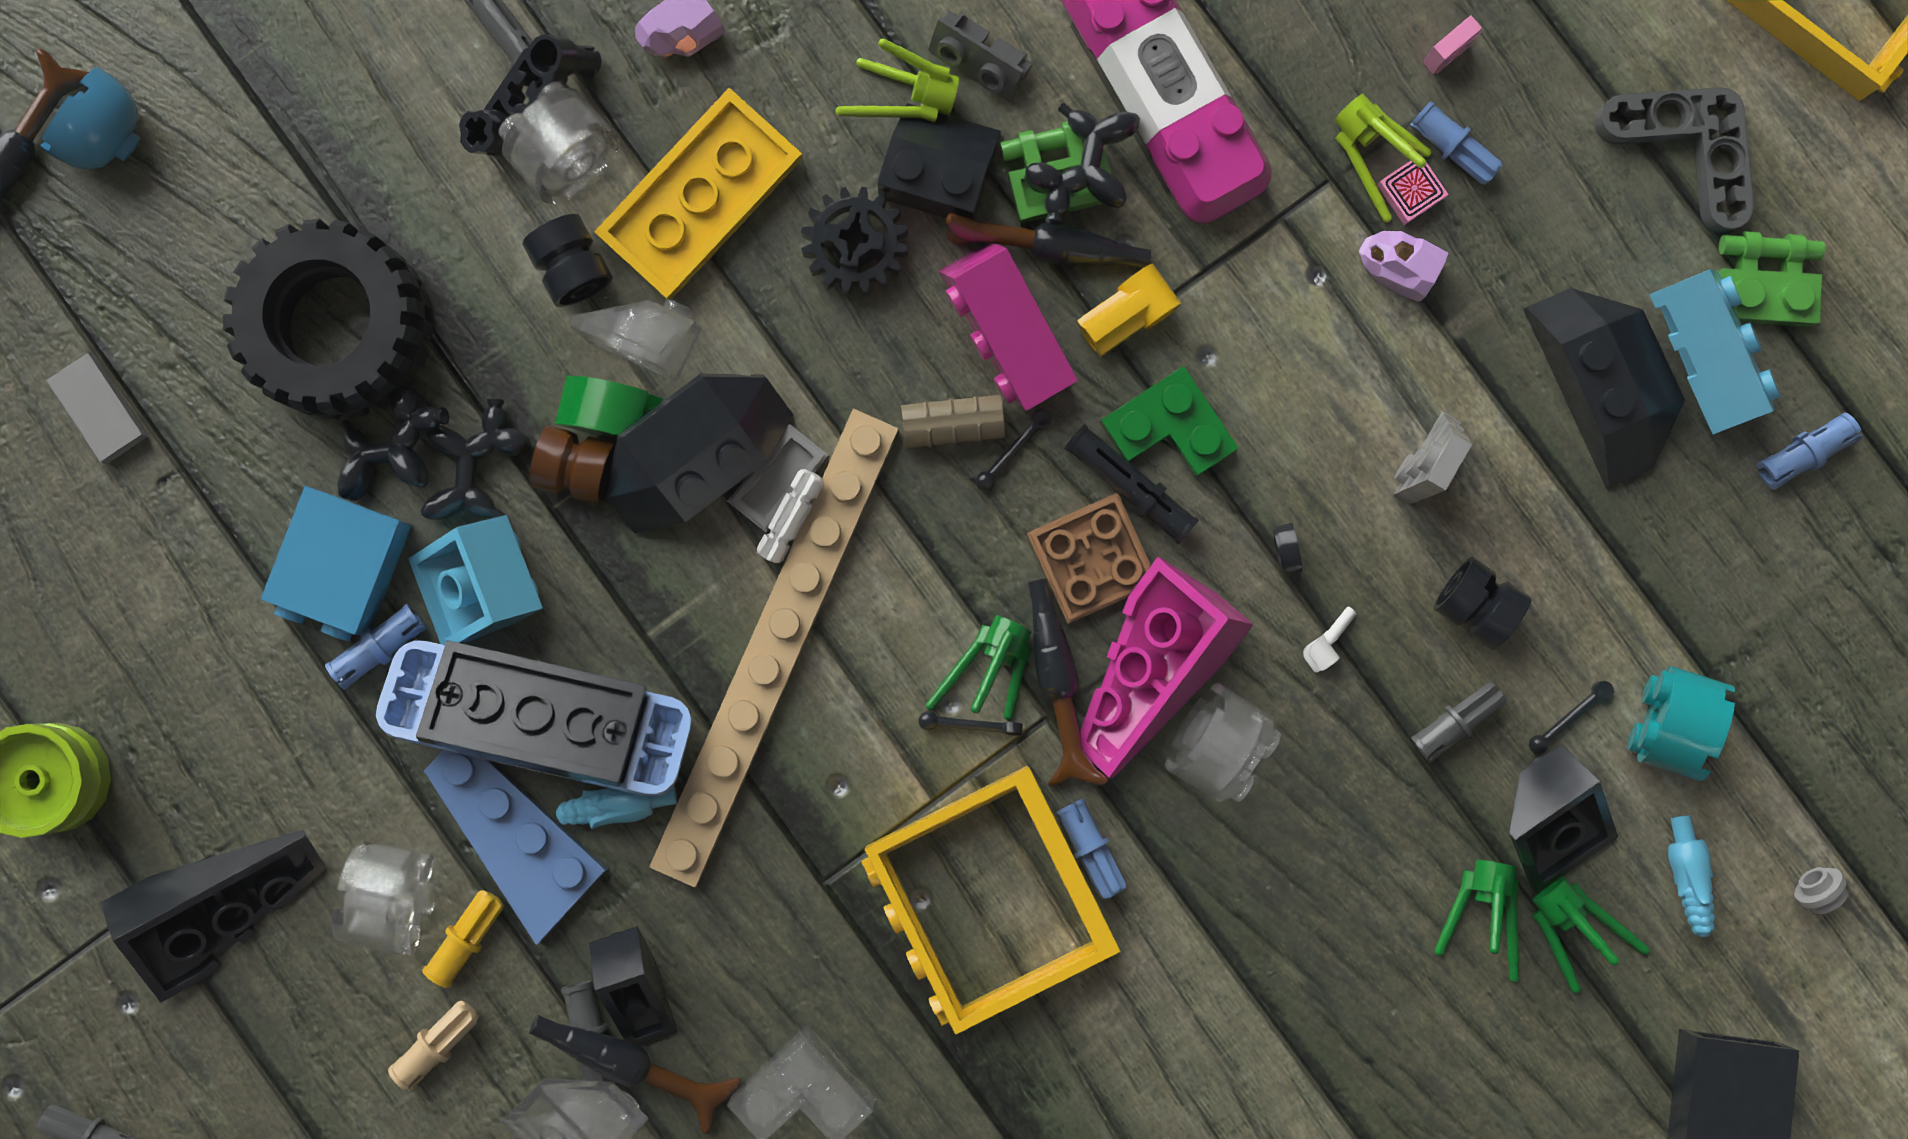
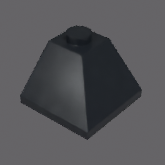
(1558, 817)

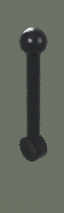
(1040, 420)
(1599, 692)
(929, 720)

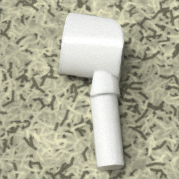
(1320, 653)

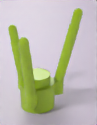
(932, 89)
(1364, 123)

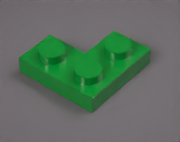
(1175, 411)

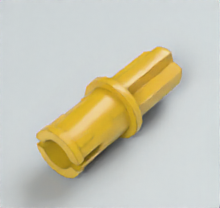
(463, 939)

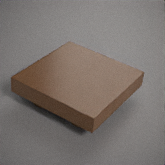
(1090, 557)

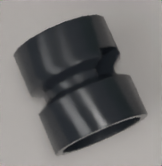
(564, 253)
(1486, 606)

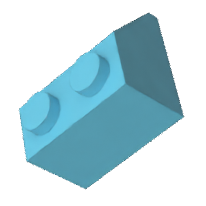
(475, 581)

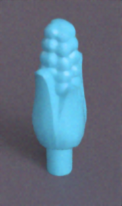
(611, 807)
(1692, 875)

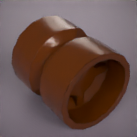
(565, 463)

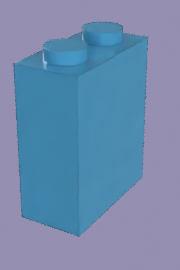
(335, 564)

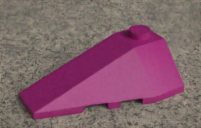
(1164, 654)

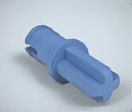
(1456, 143)
(1091, 849)

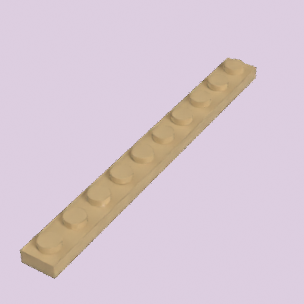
(774, 649)

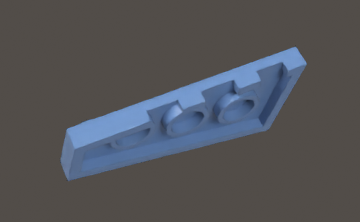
(518, 841)

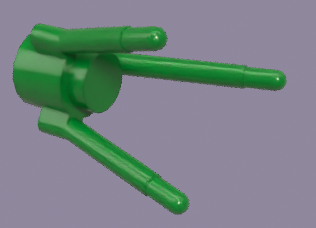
(1004, 643)
(1494, 885)
(1562, 906)

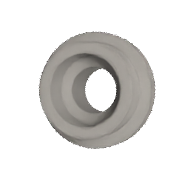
(1821, 890)

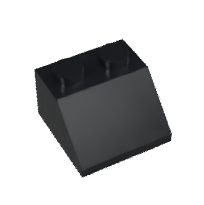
(938, 165)

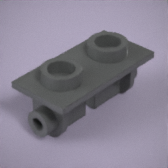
(960, 45)

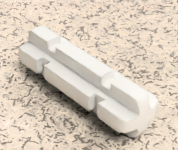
(790, 516)

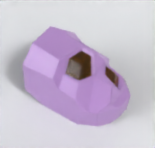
(678, 28)
(1402, 262)

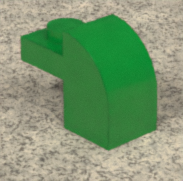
(602, 406)

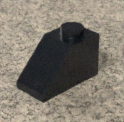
(631, 986)

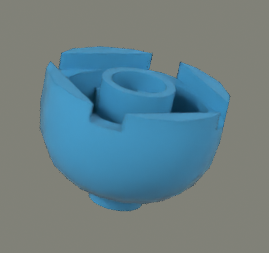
(94, 124)

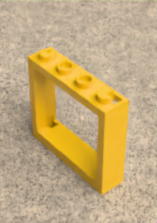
(1827, 53)
(923, 956)

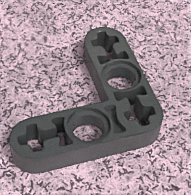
(1694, 125)

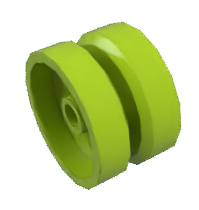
(50, 778)

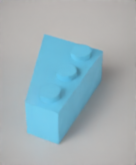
(1717, 349)

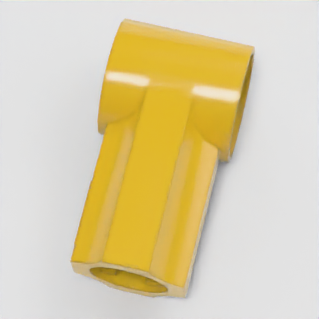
(1138, 304)

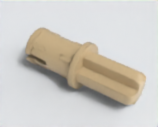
(433, 1046)

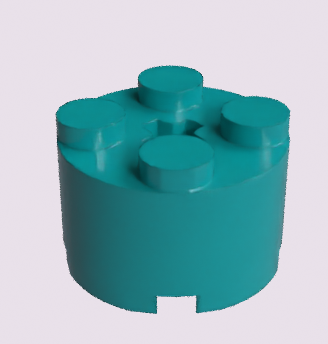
(1683, 722)

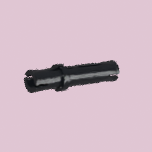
(1131, 484)

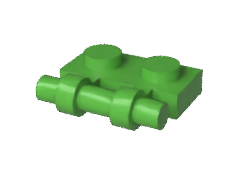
(1029, 203)
(1775, 296)

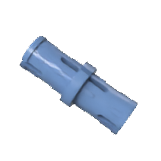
(1809, 451)
(375, 646)

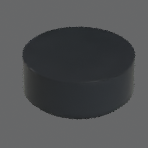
(1287, 549)

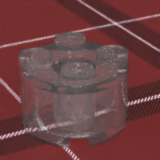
(558, 143)
(1223, 745)
(384, 898)

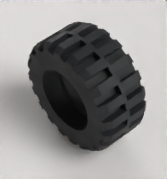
(277, 281)

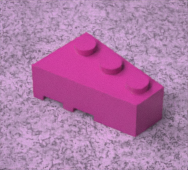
(1007, 325)

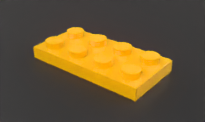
(699, 194)

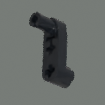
(546, 57)

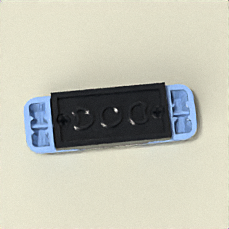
(535, 716)

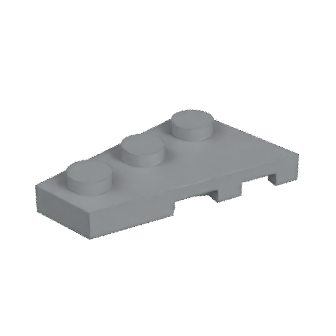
(1434, 463)

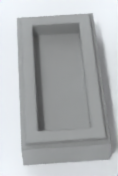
(97, 408)
(766, 486)

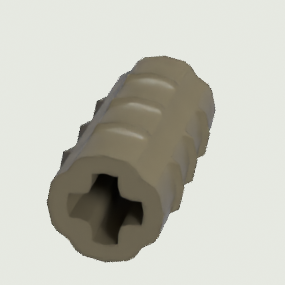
(953, 421)

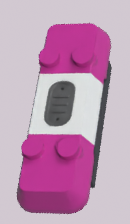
(1185, 111)

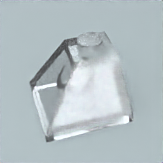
(643, 334)
(575, 1112)

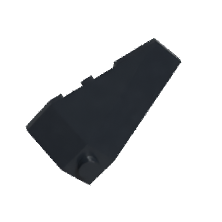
(189, 916)

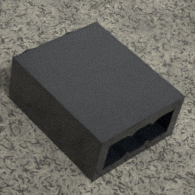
(1732, 1088)

